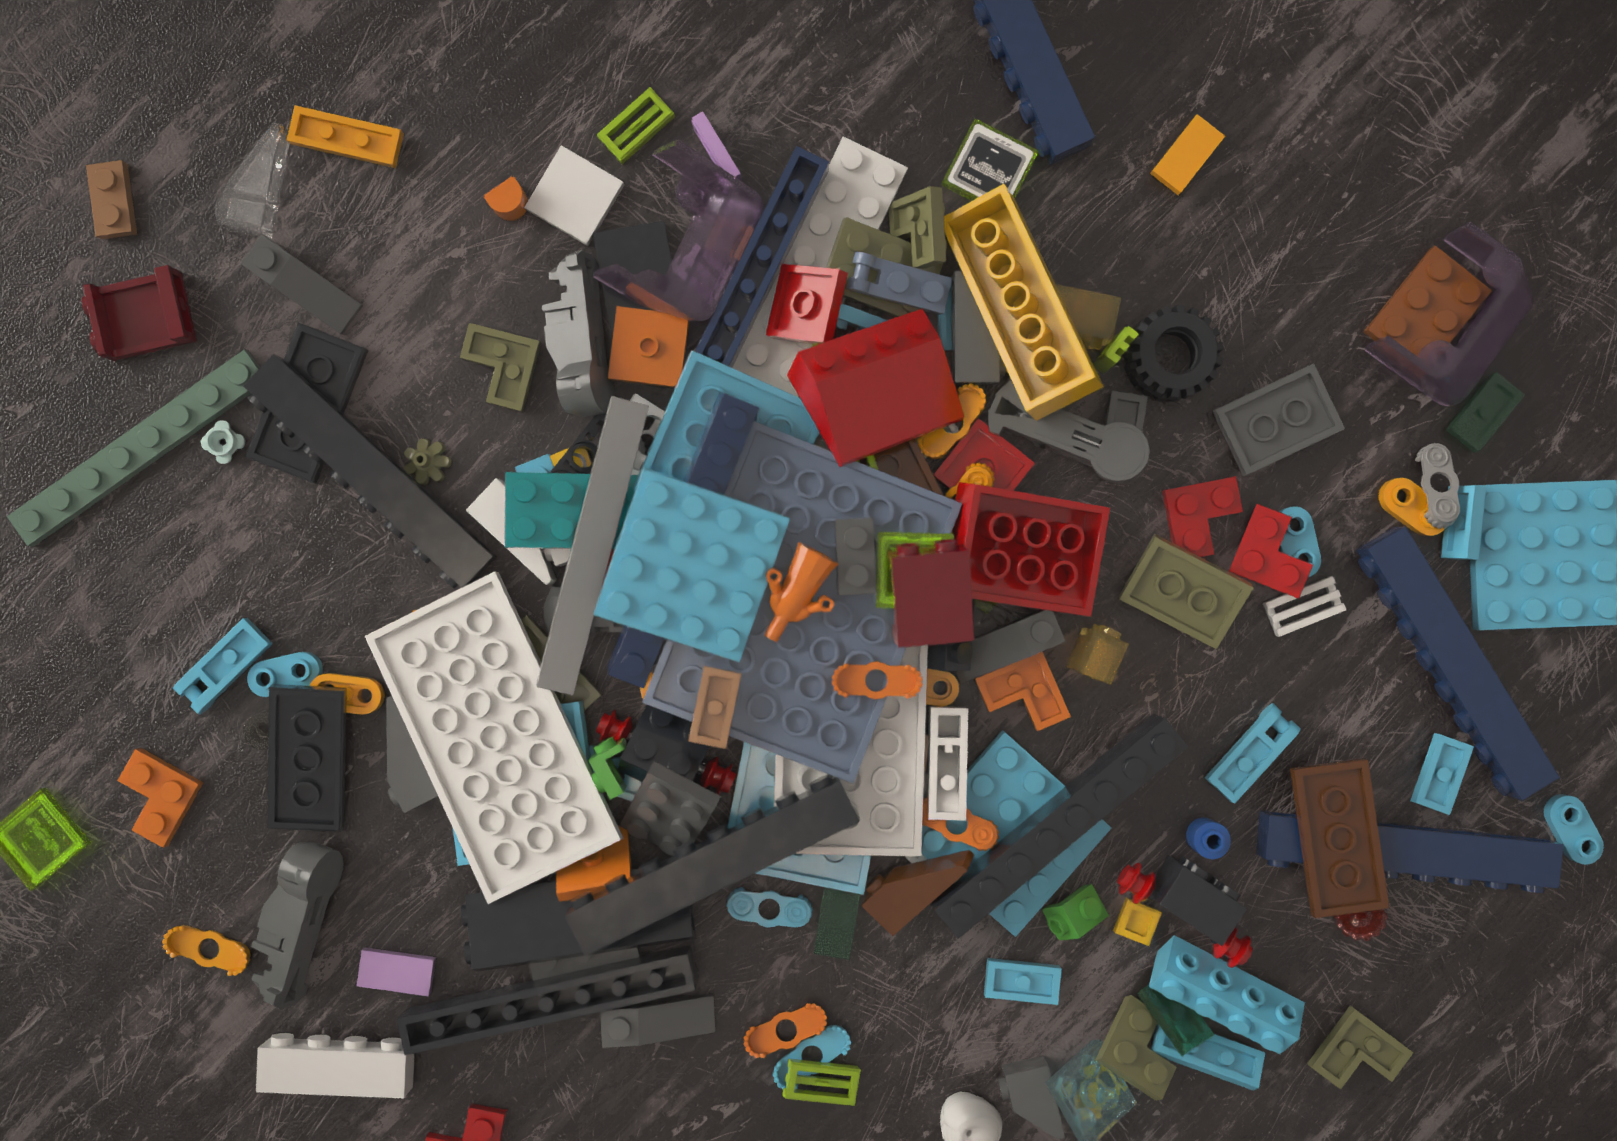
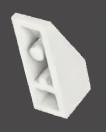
(490, 513)
(947, 763)

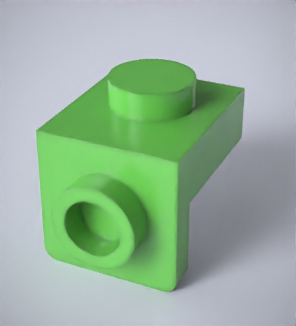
(606, 775)
(1075, 913)

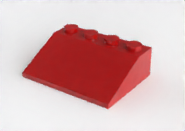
(877, 387)
(1031, 548)

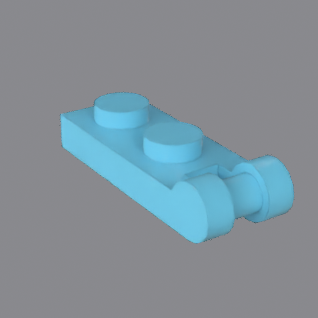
(223, 664)
(1252, 754)

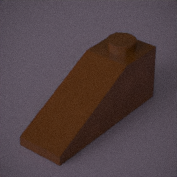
(911, 888)

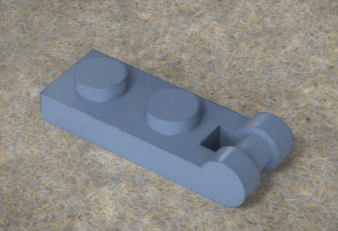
(900, 283)

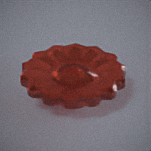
(1362, 924)

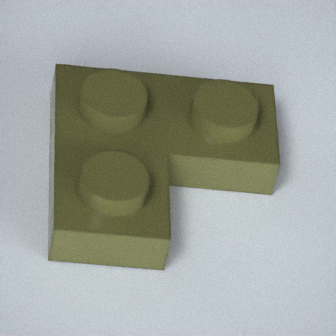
(922, 219)
(512, 361)
(1356, 1040)
(1127, 1051)

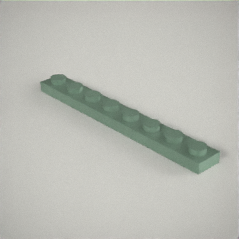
(134, 450)

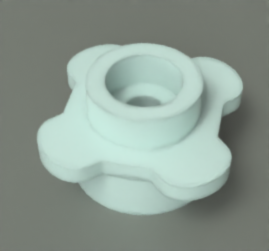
(212, 440)

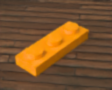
(345, 136)

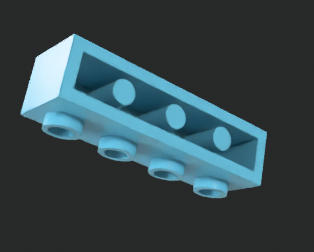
(1227, 995)

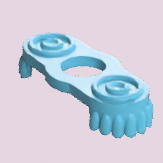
(745, 907)
(831, 1042)

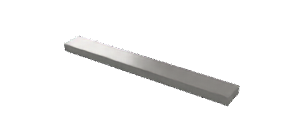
(592, 545)

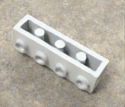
(334, 1066)

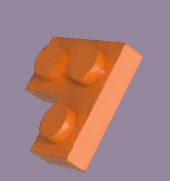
(1029, 681)
(168, 792)

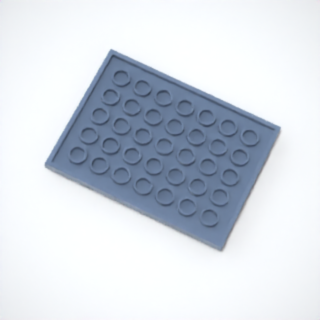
(787, 684)

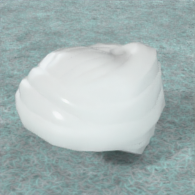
(969, 1119)

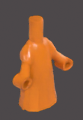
(802, 582)

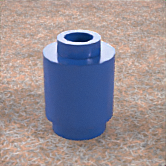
(1197, 836)

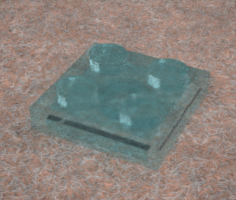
(1090, 1094)

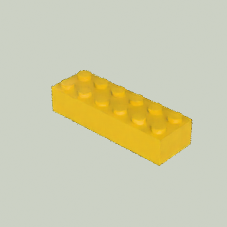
(1020, 303)

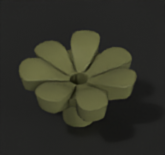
(431, 462)

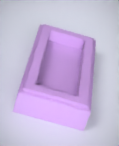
(713, 144)
(396, 971)

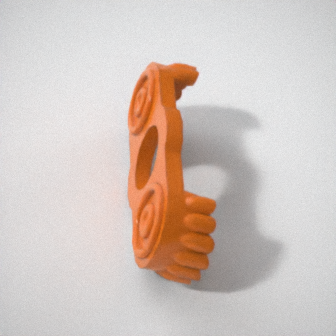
(900, 680)
(979, 832)
(764, 1039)

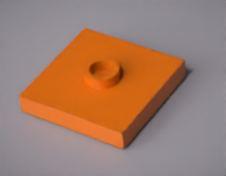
(647, 347)
(595, 870)

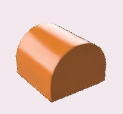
(508, 200)

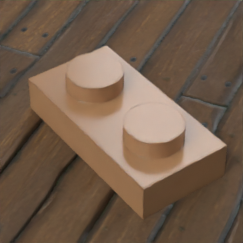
(111, 199)
(714, 707)

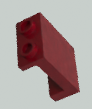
(139, 315)
(931, 594)

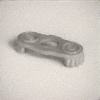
(1442, 506)

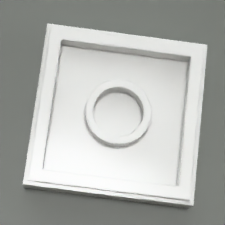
(574, 195)

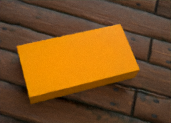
(1187, 154)

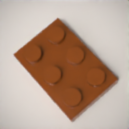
(1429, 303)

